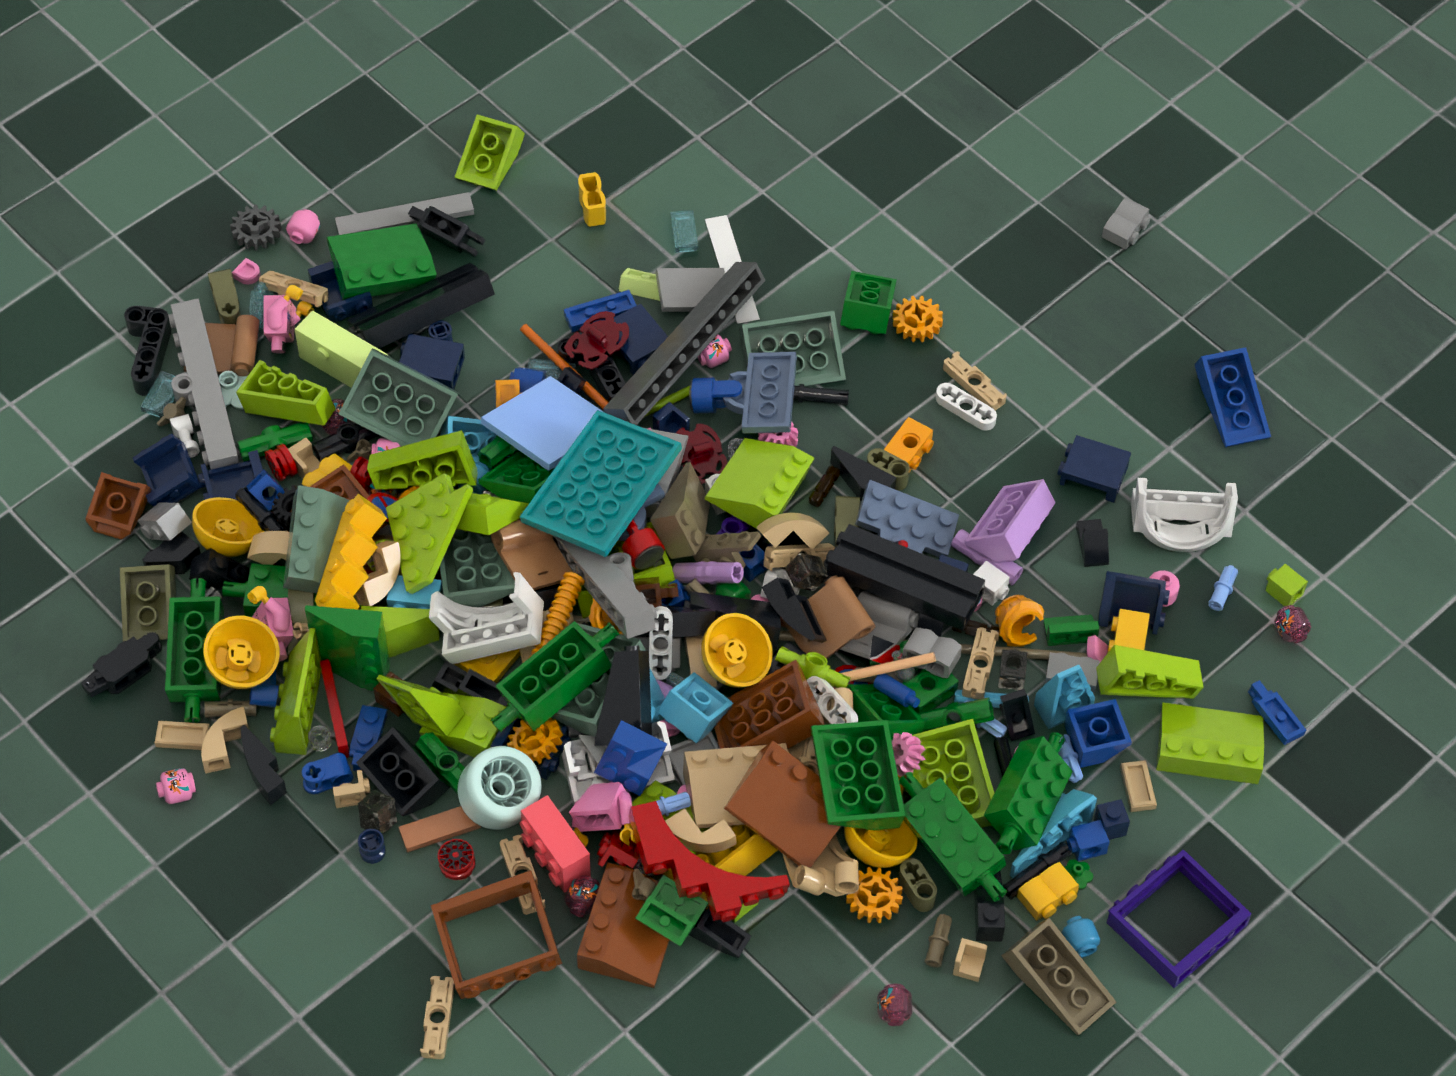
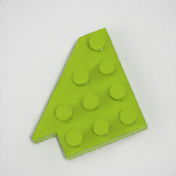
(424, 528)

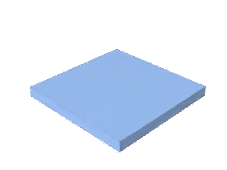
(542, 421)

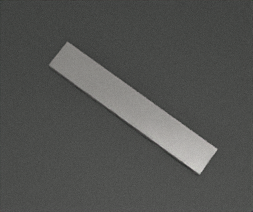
(454, 205)

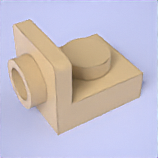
(351, 794)

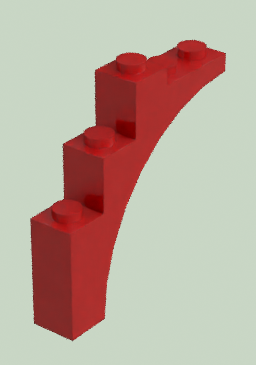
(692, 875)

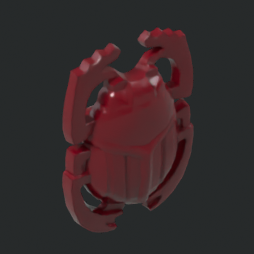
(597, 339)
(703, 451)

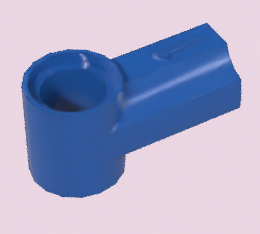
(265, 693)

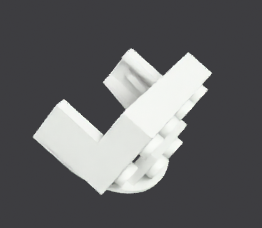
(1212, 509)
(498, 628)
(581, 778)

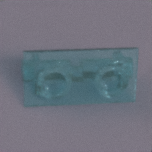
(256, 305)

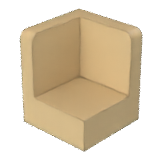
(303, 457)
(970, 960)

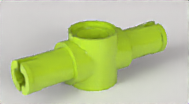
(813, 665)

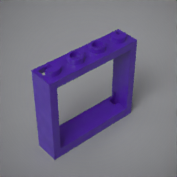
(1184, 863)

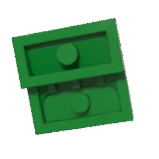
(669, 914)

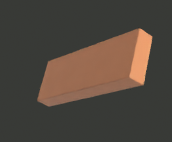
(436, 828)

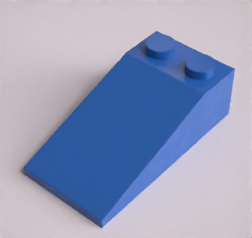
(1233, 396)

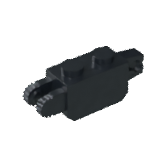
(445, 229)
(123, 665)

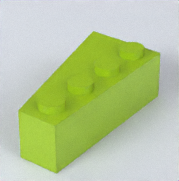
(284, 396)
(423, 462)
(1148, 674)

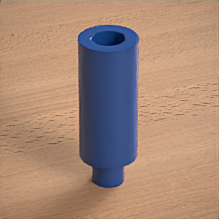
(896, 690)

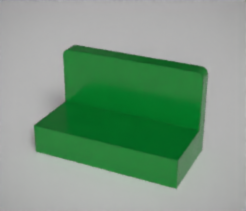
(1070, 629)

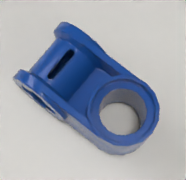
(327, 773)

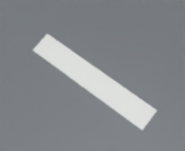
(727, 255)

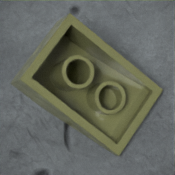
(146, 599)

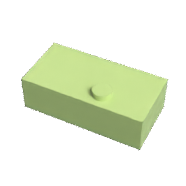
(332, 348)

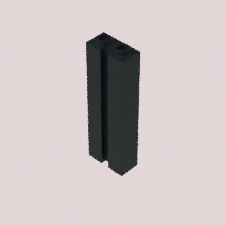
(422, 306)
(905, 576)

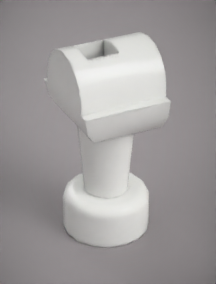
(183, 429)

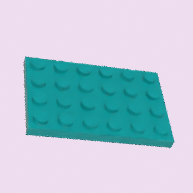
(601, 483)

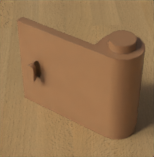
(234, 344)
(531, 554)
(839, 617)

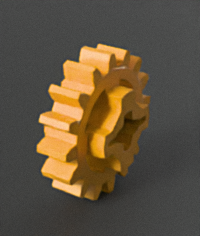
(917, 318)
(537, 743)
(887, 896)

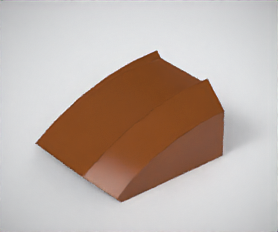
(116, 506)

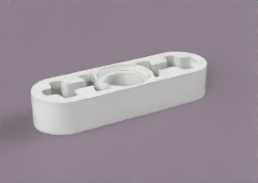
(971, 415)
(667, 660)
(840, 704)

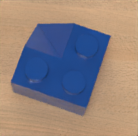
(1097, 732)
(630, 757)

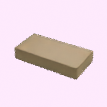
(181, 735)
(1138, 786)

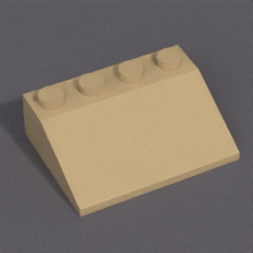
(712, 779)

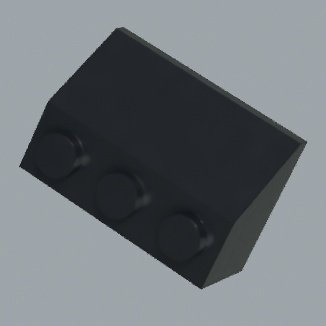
(402, 773)

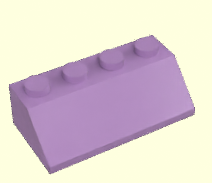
(1011, 520)

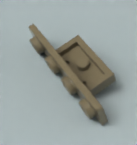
(726, 547)

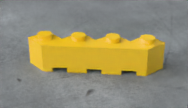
(349, 553)

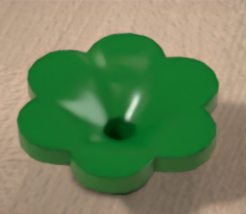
(1079, 872)

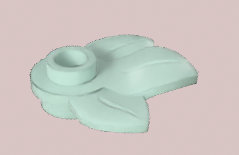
(229, 390)

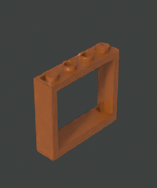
(484, 898)

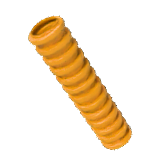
(561, 608)

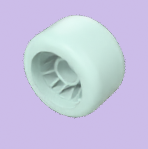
(508, 772)

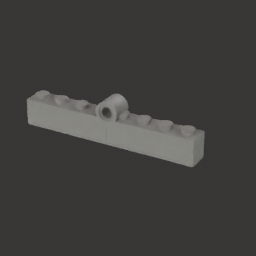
(201, 385)
(612, 586)

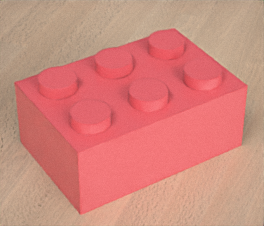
(554, 843)

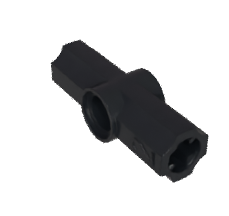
(338, 442)

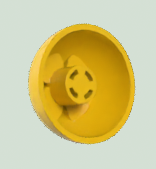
(224, 526)
(249, 643)
(736, 650)
(881, 847)

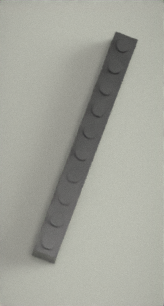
(686, 343)

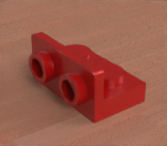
(621, 852)

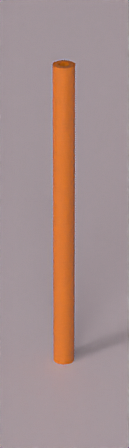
(561, 363)

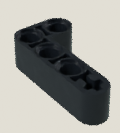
(155, 331)
(605, 376)

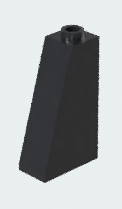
(758, 610)
(626, 694)

